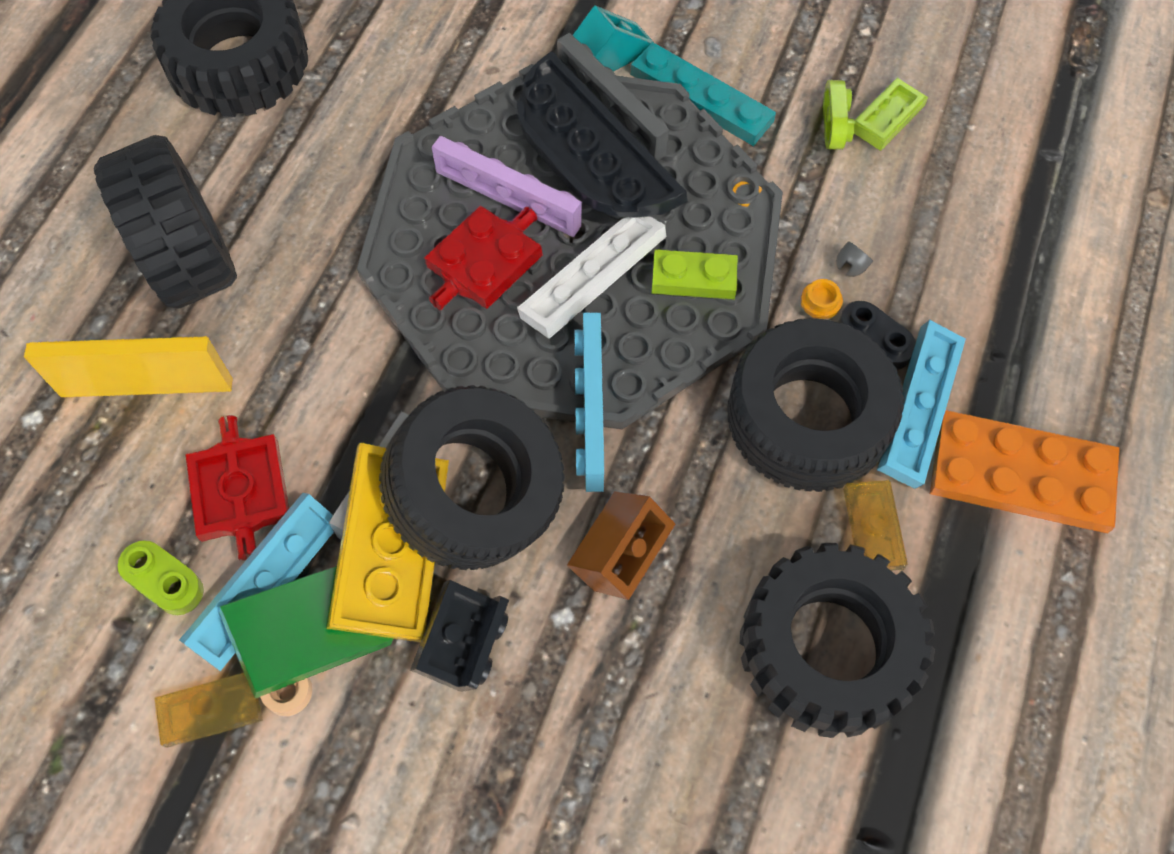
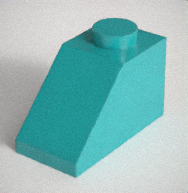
(612, 38)

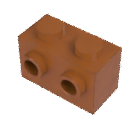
(621, 544)

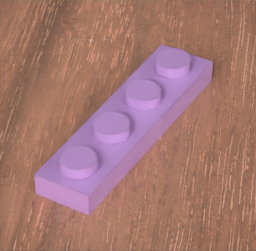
(506, 185)

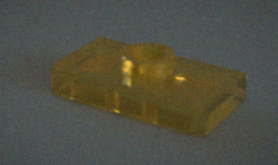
(875, 521)
(206, 710)

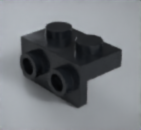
(461, 637)

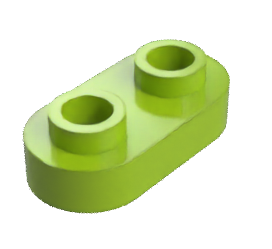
(836, 105)
(158, 575)

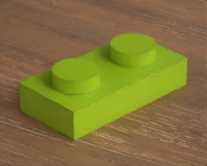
(694, 274)

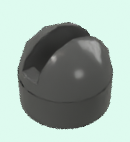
(854, 257)

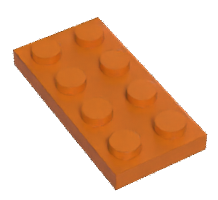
(1026, 471)

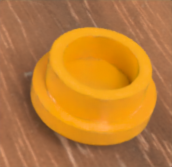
(821, 299)

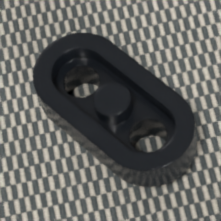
(881, 330)

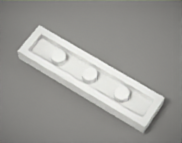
(591, 273)

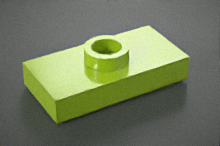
(889, 113)

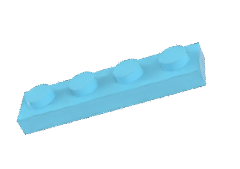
(925, 402)
(590, 418)
(272, 564)

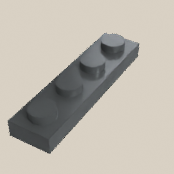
(621, 102)

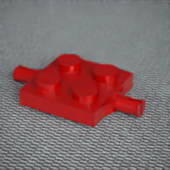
(483, 257)
(237, 487)

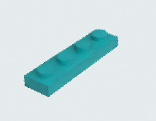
(725, 104)

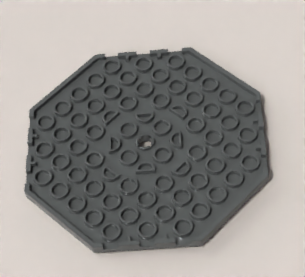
(648, 340)

